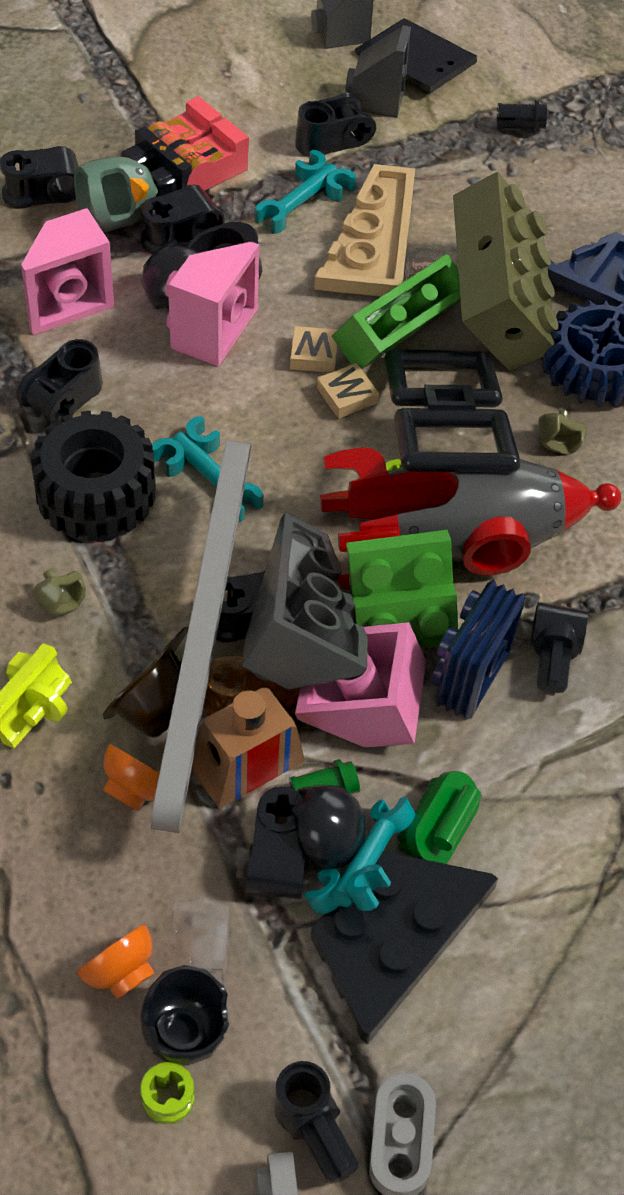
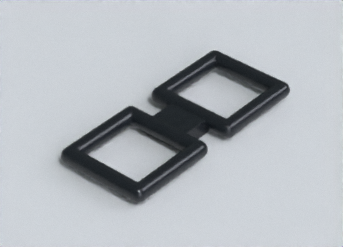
(449, 408)

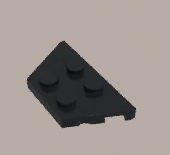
(388, 950)

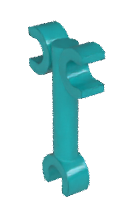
(314, 178)
(195, 450)
(363, 872)

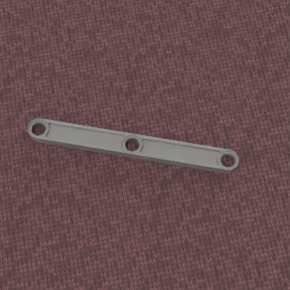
(200, 641)

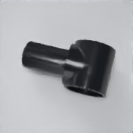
(557, 639)
(317, 1122)

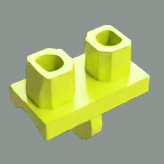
(31, 693)

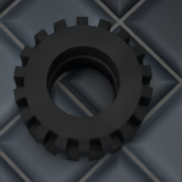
(90, 446)

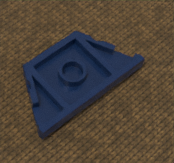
(593, 271)

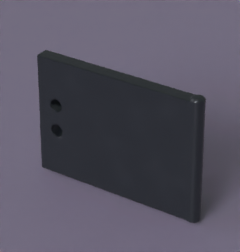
(430, 57)

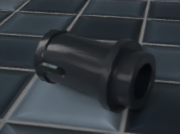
(522, 116)

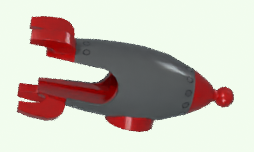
(487, 515)

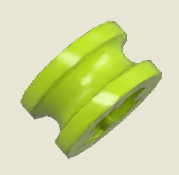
(161, 1076)

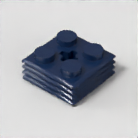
(477, 649)

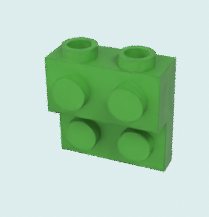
(404, 583)

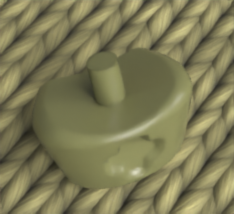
(561, 433)
(60, 593)

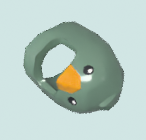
(113, 191)

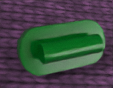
(441, 817)

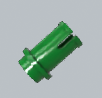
(338, 775)

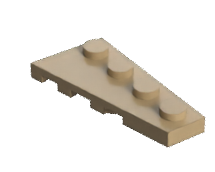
(373, 237)

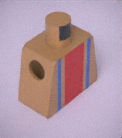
(245, 746)

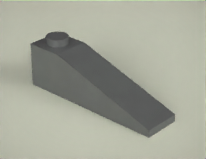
(301, 616)

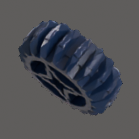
(588, 352)

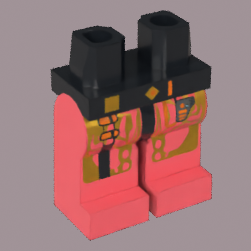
(191, 149)

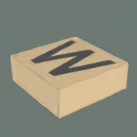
(313, 349)
(347, 390)

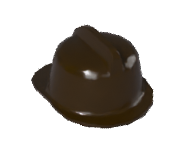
(151, 696)

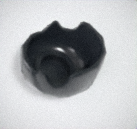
(158, 269)
(329, 825)
(184, 1015)

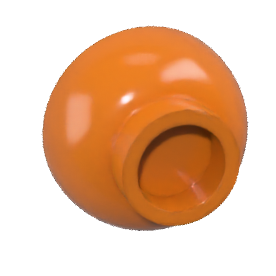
(128, 778)
(121, 965)

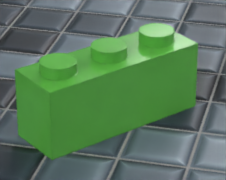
(400, 313)

